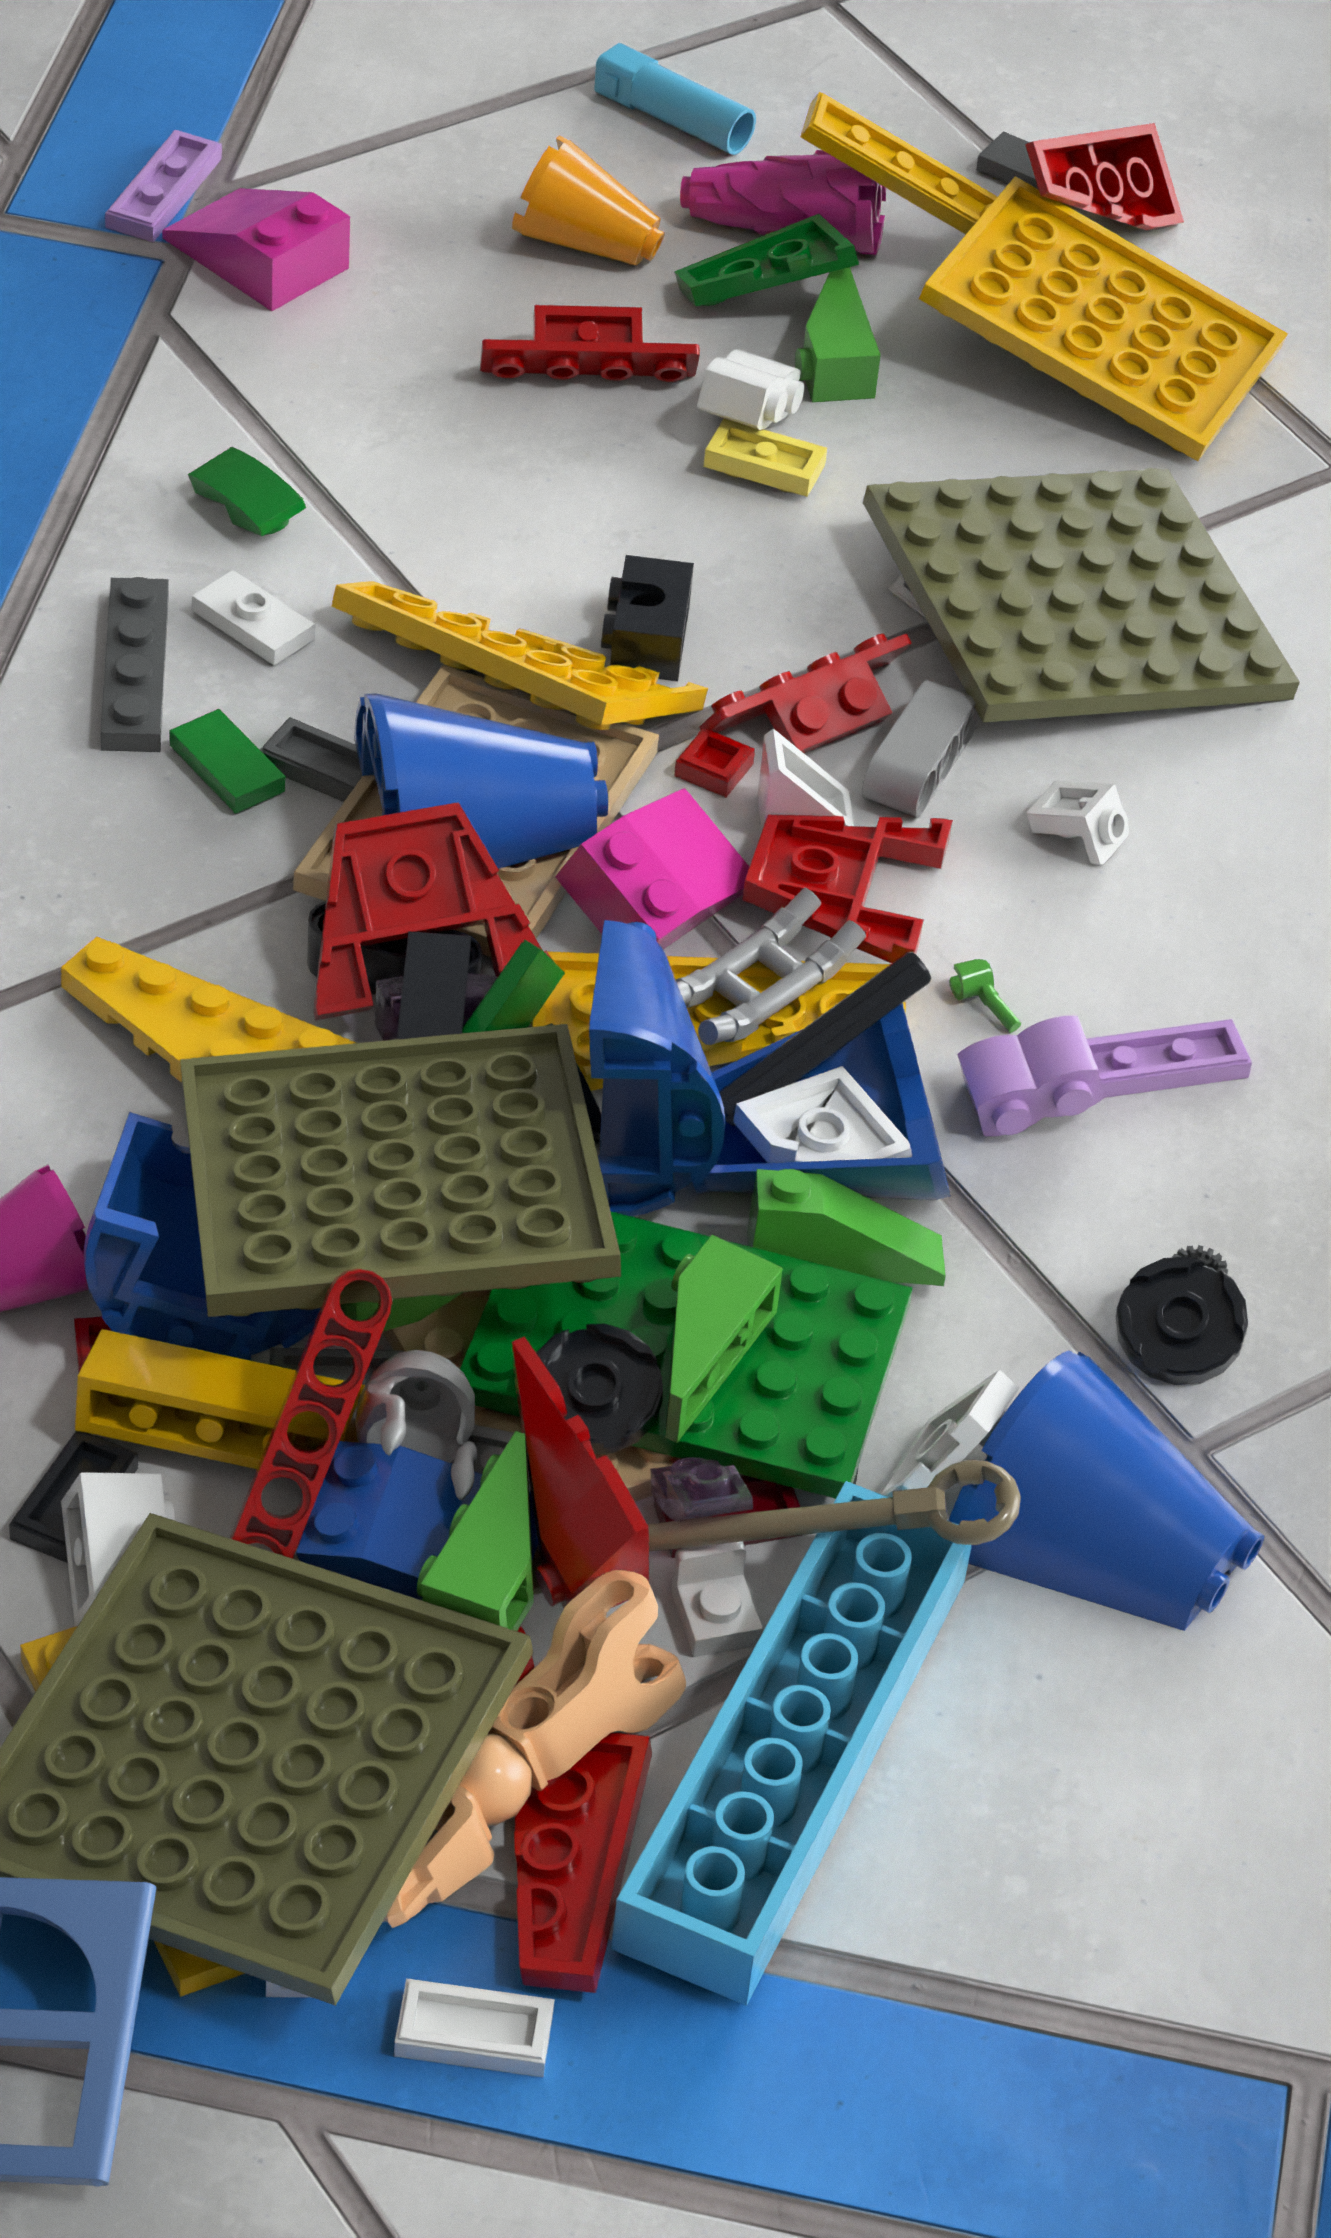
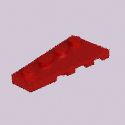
(573, 1862)

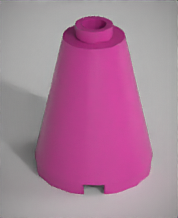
(40, 1242)

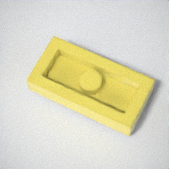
(765, 457)

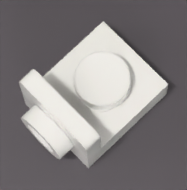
(1083, 811)
(715, 1599)

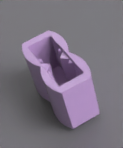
(1031, 1076)

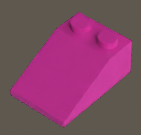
(267, 242)
(656, 869)

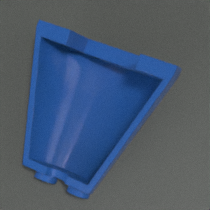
(516, 785)
(889, 1073)
(658, 1091)
(148, 1258)
(1105, 1503)

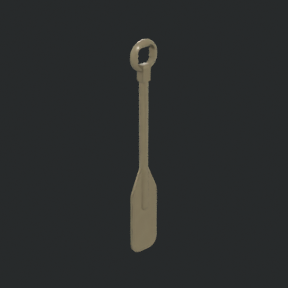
(905, 1509)

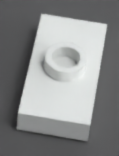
(253, 617)

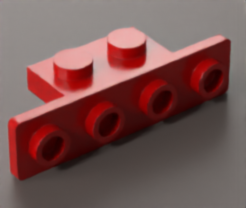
(588, 342)
(822, 704)

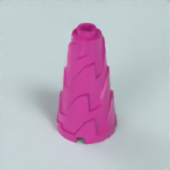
(788, 190)

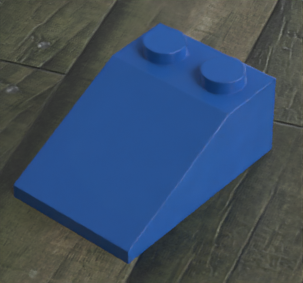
(384, 1515)

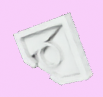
(819, 1121)
(952, 1434)

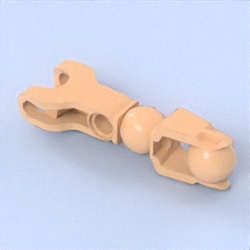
(547, 1725)

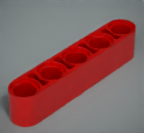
(305, 1394)

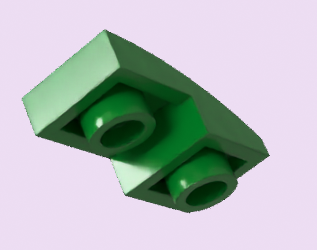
(249, 490)

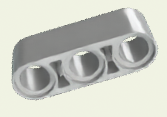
(921, 748)

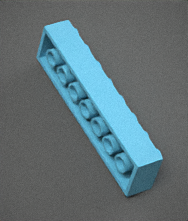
(787, 1754)

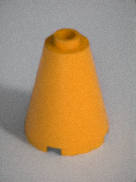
(586, 208)

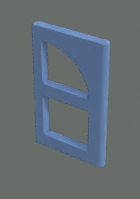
(113, 1931)

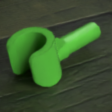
(977, 979)

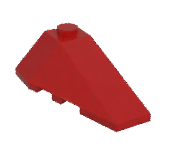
(1109, 174)
(578, 1501)

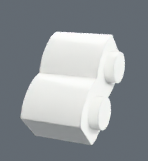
(750, 389)

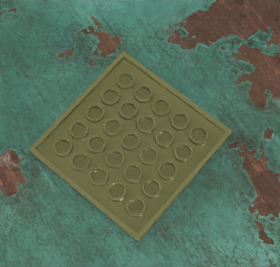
(1078, 594)
(399, 1159)
(251, 1749)

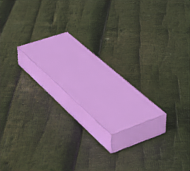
(163, 186)
(1170, 1058)

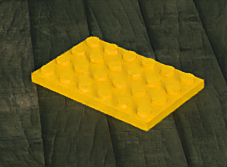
(1104, 317)

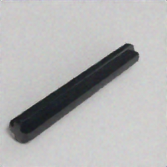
(829, 1032)

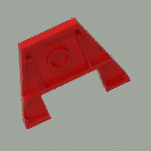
(839, 868)
(403, 876)

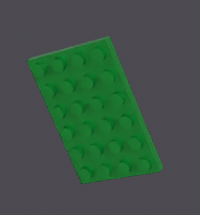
(789, 1407)

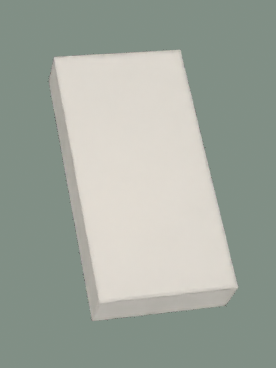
(474, 2028)

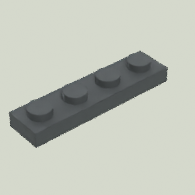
(135, 665)

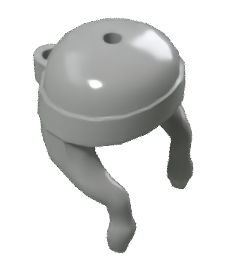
(423, 1406)

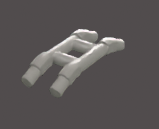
(766, 947)

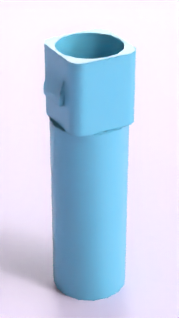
(674, 99)

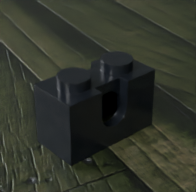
(649, 616)

